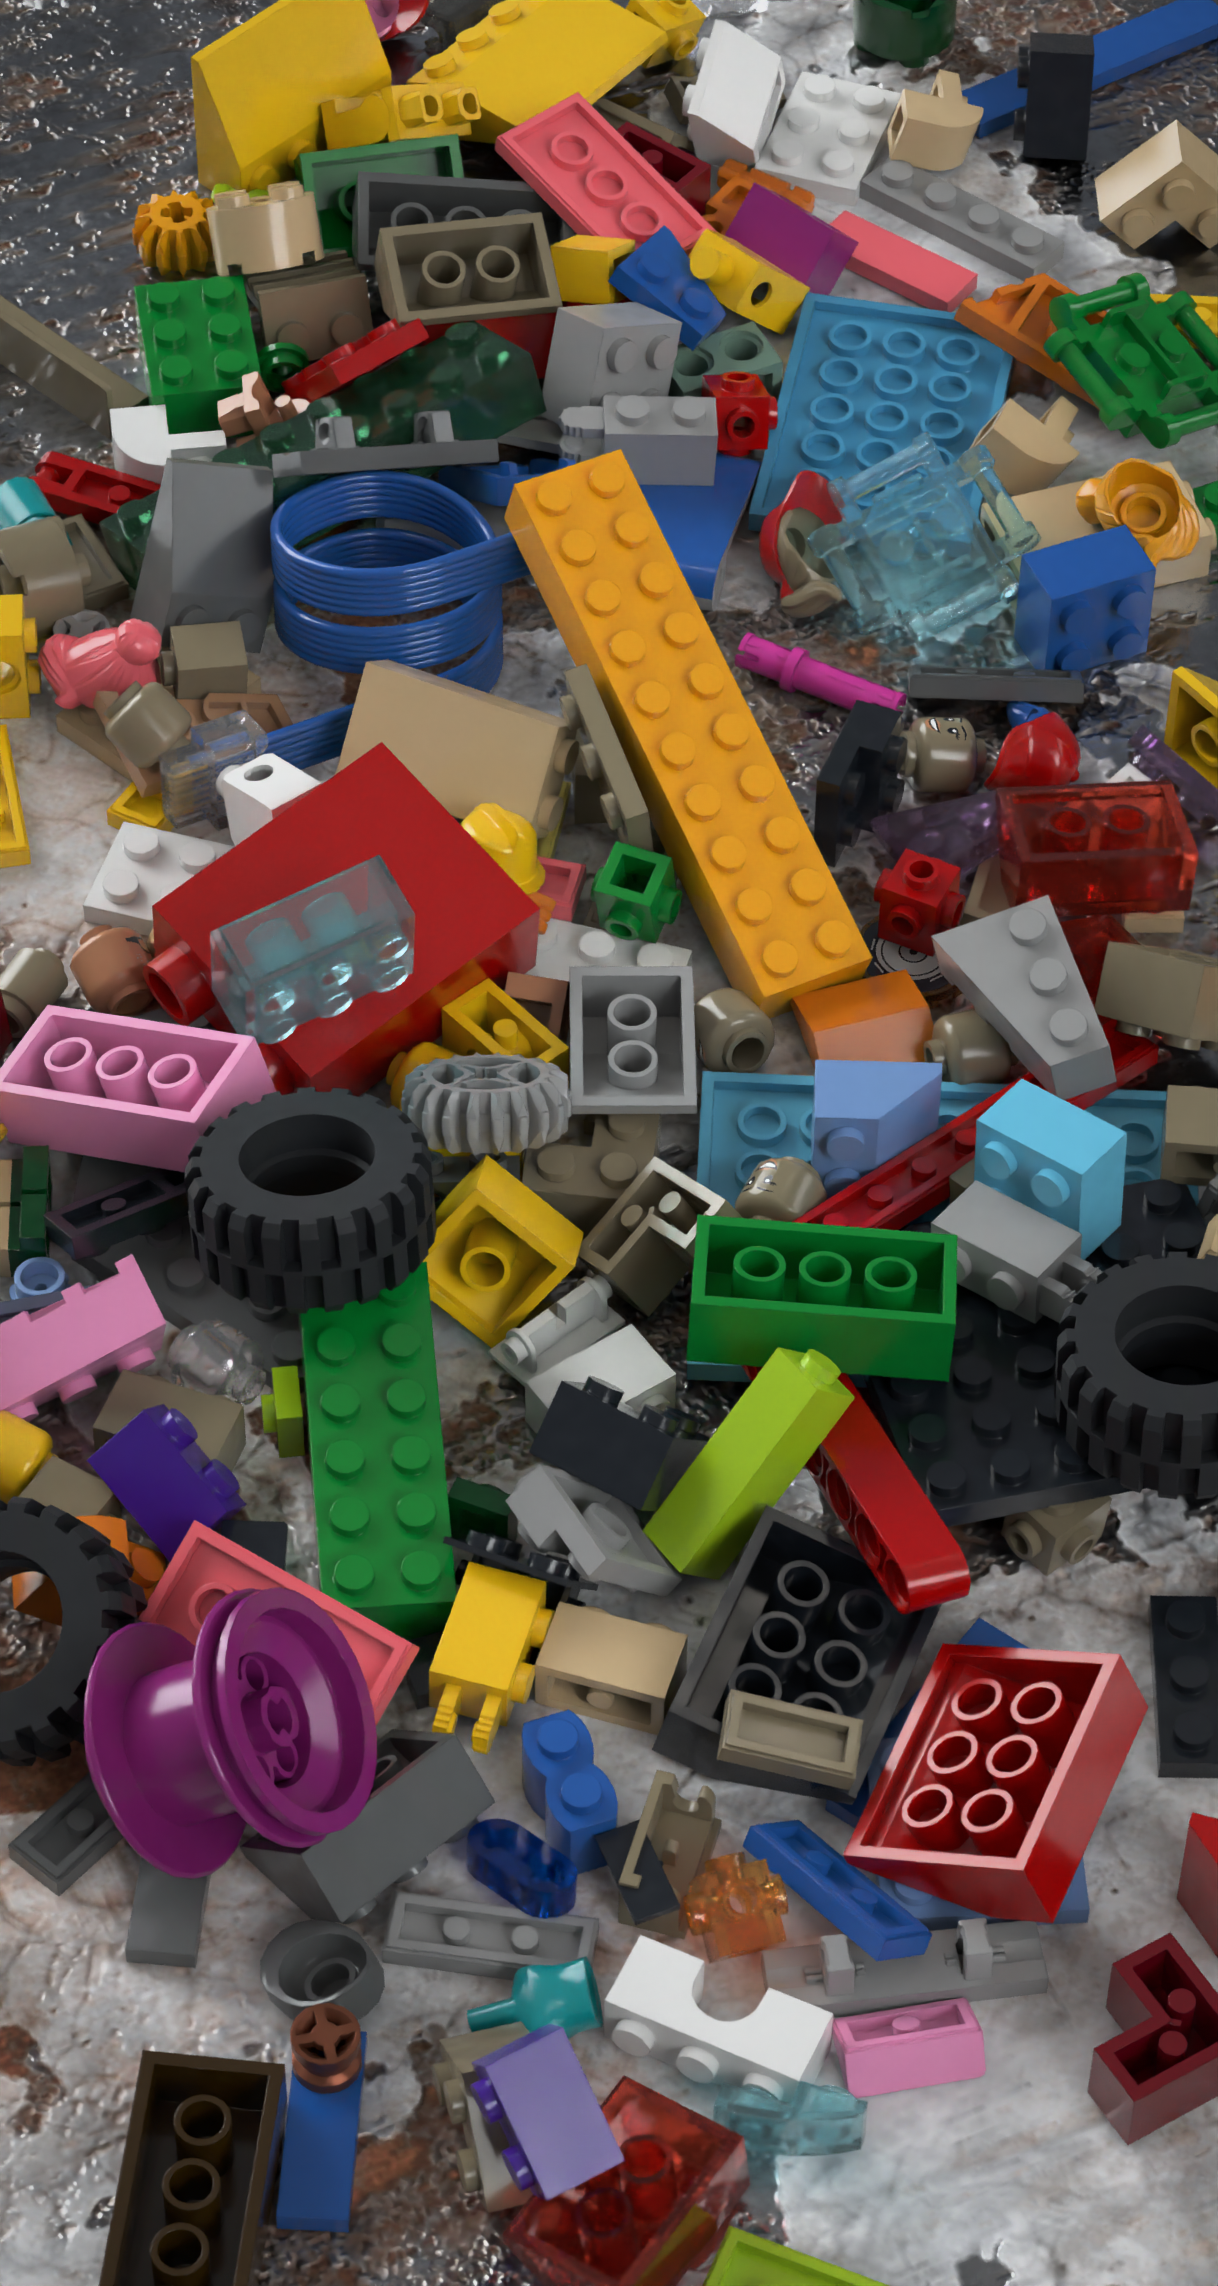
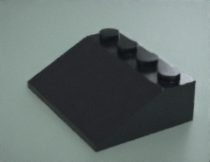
(801, 1629)

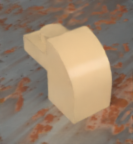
(934, 127)
(1029, 450)

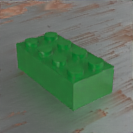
(852, 1293)

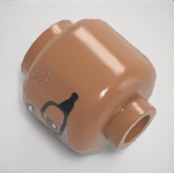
(111, 970)

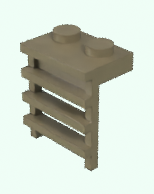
(312, 304)

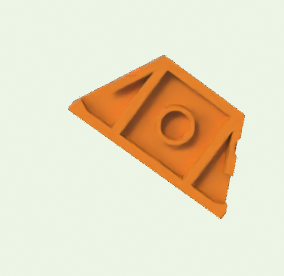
(1020, 324)

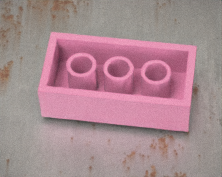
(125, 1085)

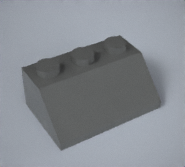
(419, 1800)

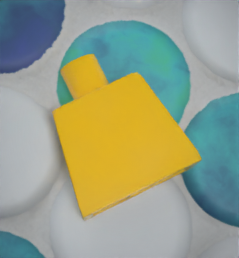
(734, 274)

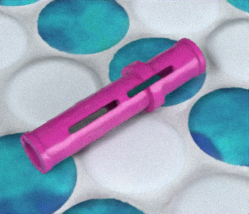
(798, 671)

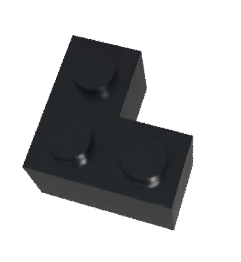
(1058, 97)
(616, 1446)

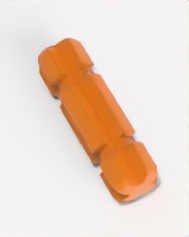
(798, 195)

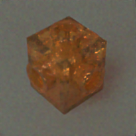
(723, 1929)

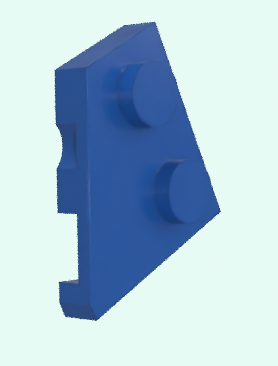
(662, 280)

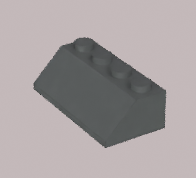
(409, 199)

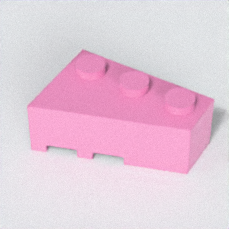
(78, 1341)

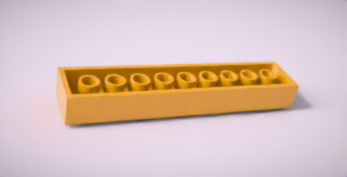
(686, 733)

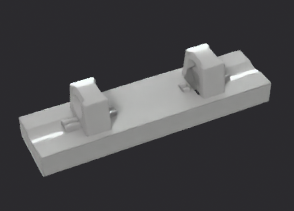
(847, 1981)

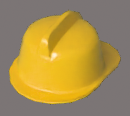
(509, 842)

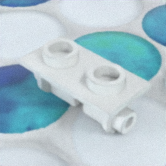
(559, 1331)

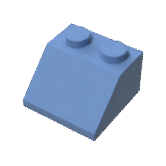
(869, 1115)

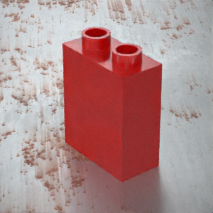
(465, 906)

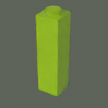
(749, 1462)

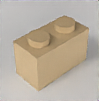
(610, 1667)

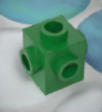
(636, 893)

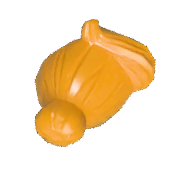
(1147, 503)

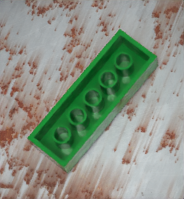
(379, 1459)

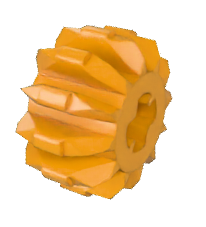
(174, 233)

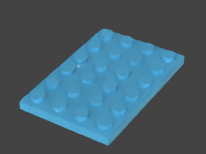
(870, 382)

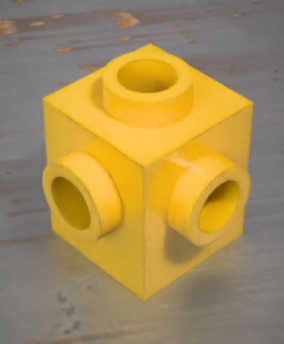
(678, 18)

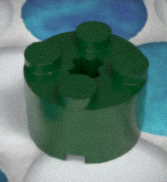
(904, 28)

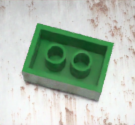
(195, 348)

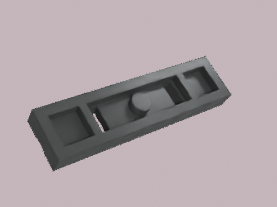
(338, 453)

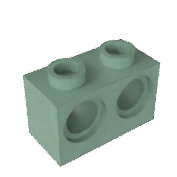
(734, 349)

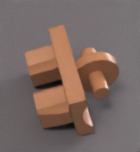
(255, 409)

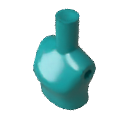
(546, 1995)

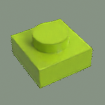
(284, 1412)

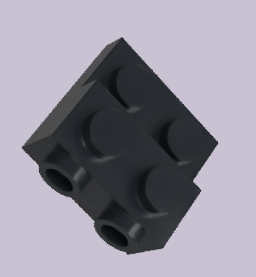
(859, 778)

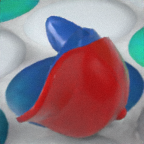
(1036, 750)

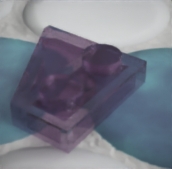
(1158, 759)

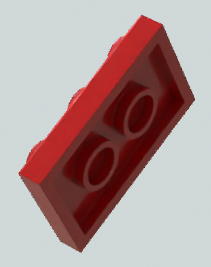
(354, 359)

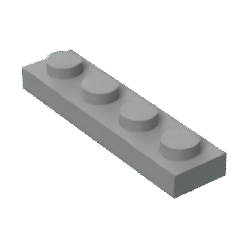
(961, 219)

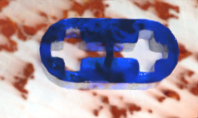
(521, 1868)

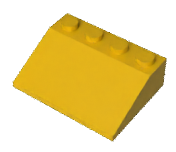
(540, 54)
(265, 85)

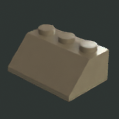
(466, 270)

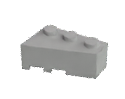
(1032, 993)

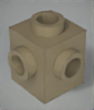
(1057, 1533)

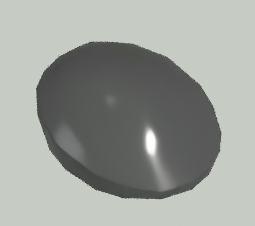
(321, 1965)

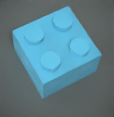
(1054, 1160)

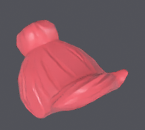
(100, 662)

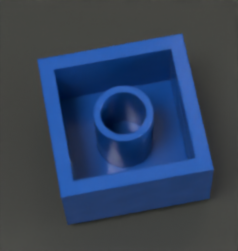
(1085, 601)

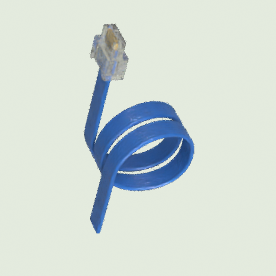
(358, 576)

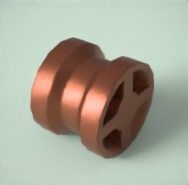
(338, 2035)

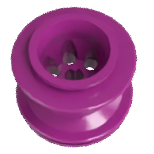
(240, 1729)

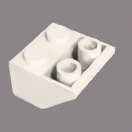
(733, 97)

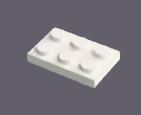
(829, 136)

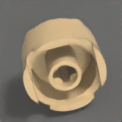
(264, 230)

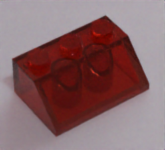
(1096, 847)
(644, 2215)

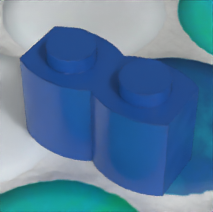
(567, 1787)

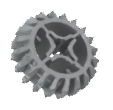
(488, 1103)

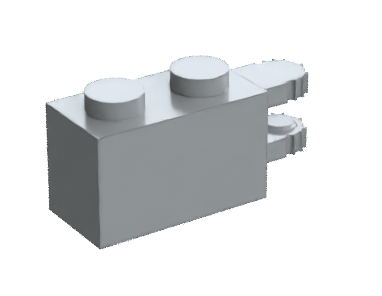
(659, 435)
(1015, 1253)

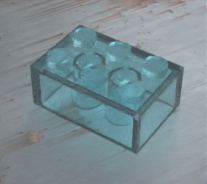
(313, 952)

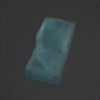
(814, 2124)

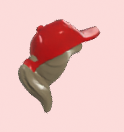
(784, 550)

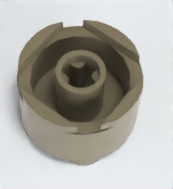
(43, 568)

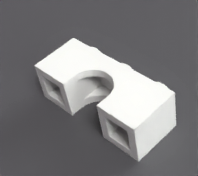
(658, 2015)

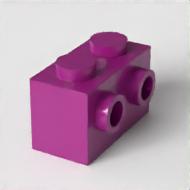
(792, 239)

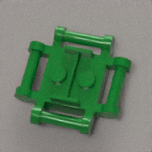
(1137, 360)

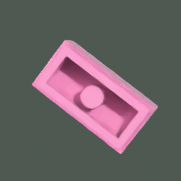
(909, 2047)

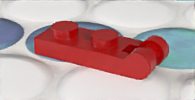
(87, 488)

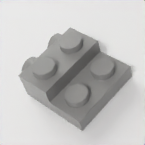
(591, 1529)

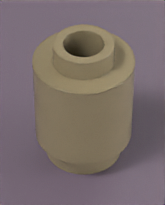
(29, 985)

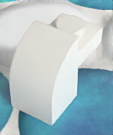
(144, 444)

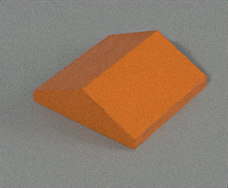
(865, 1020)

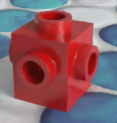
(743, 411)
(918, 901)

